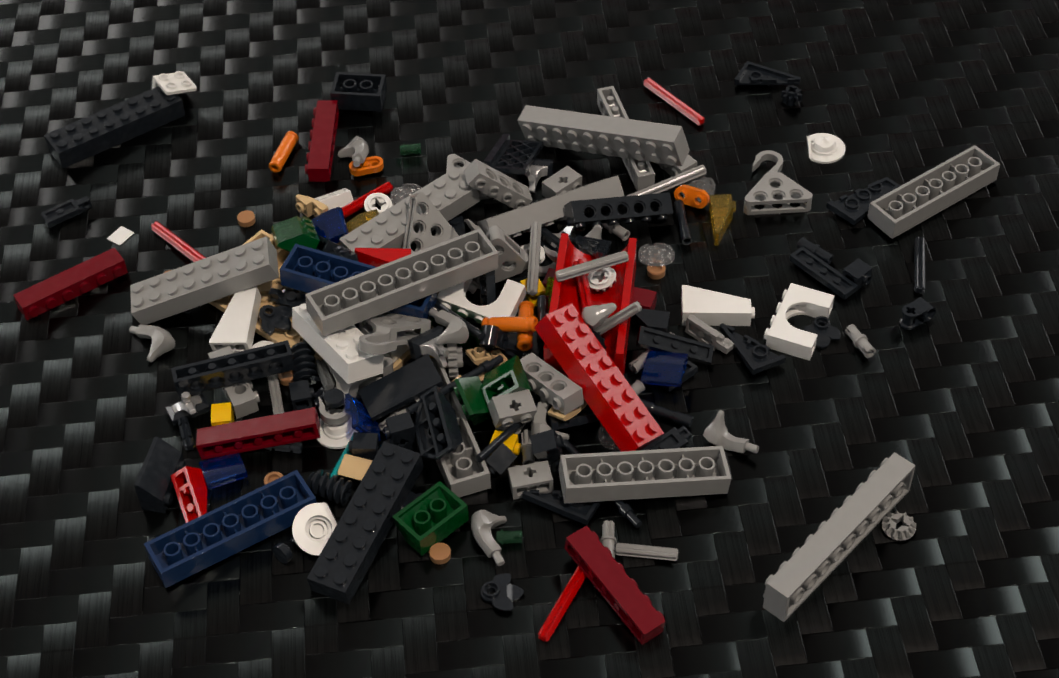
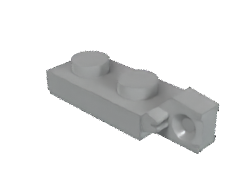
(707, 334)

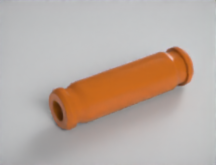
(283, 151)
(512, 324)
(524, 339)

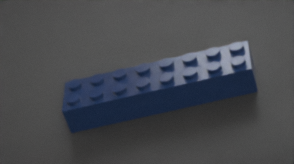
(314, 269)
(228, 528)

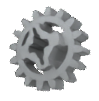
(454, 359)

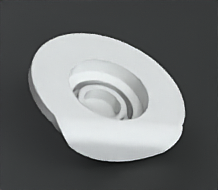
(825, 148)
(335, 435)
(313, 527)

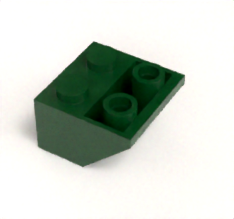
(505, 379)
(469, 392)

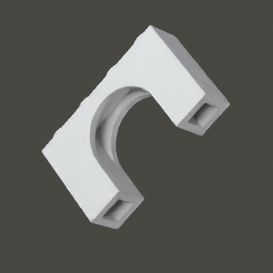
(797, 301)
(504, 306)

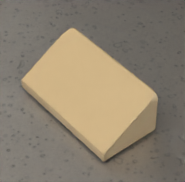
(354, 467)

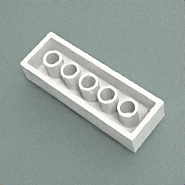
(338, 348)

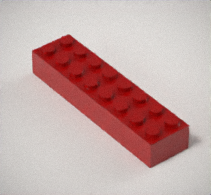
(601, 380)

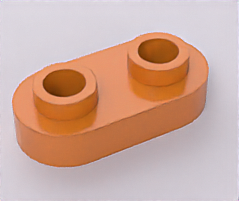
(371, 165)
(691, 194)

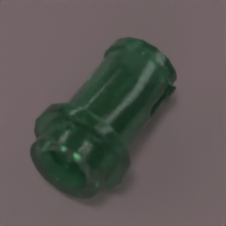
(407, 149)
(504, 537)

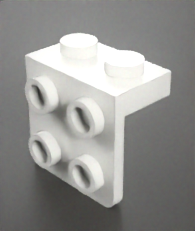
(174, 83)

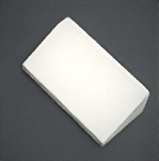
(336, 199)

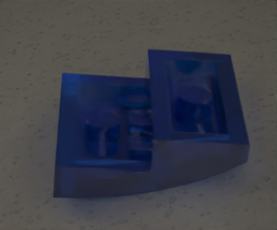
(331, 225)
(664, 368)
(360, 417)
(223, 470)

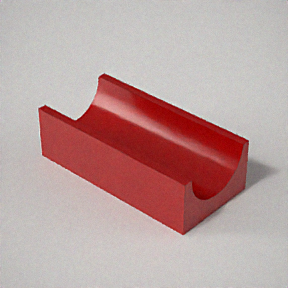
(621, 294)

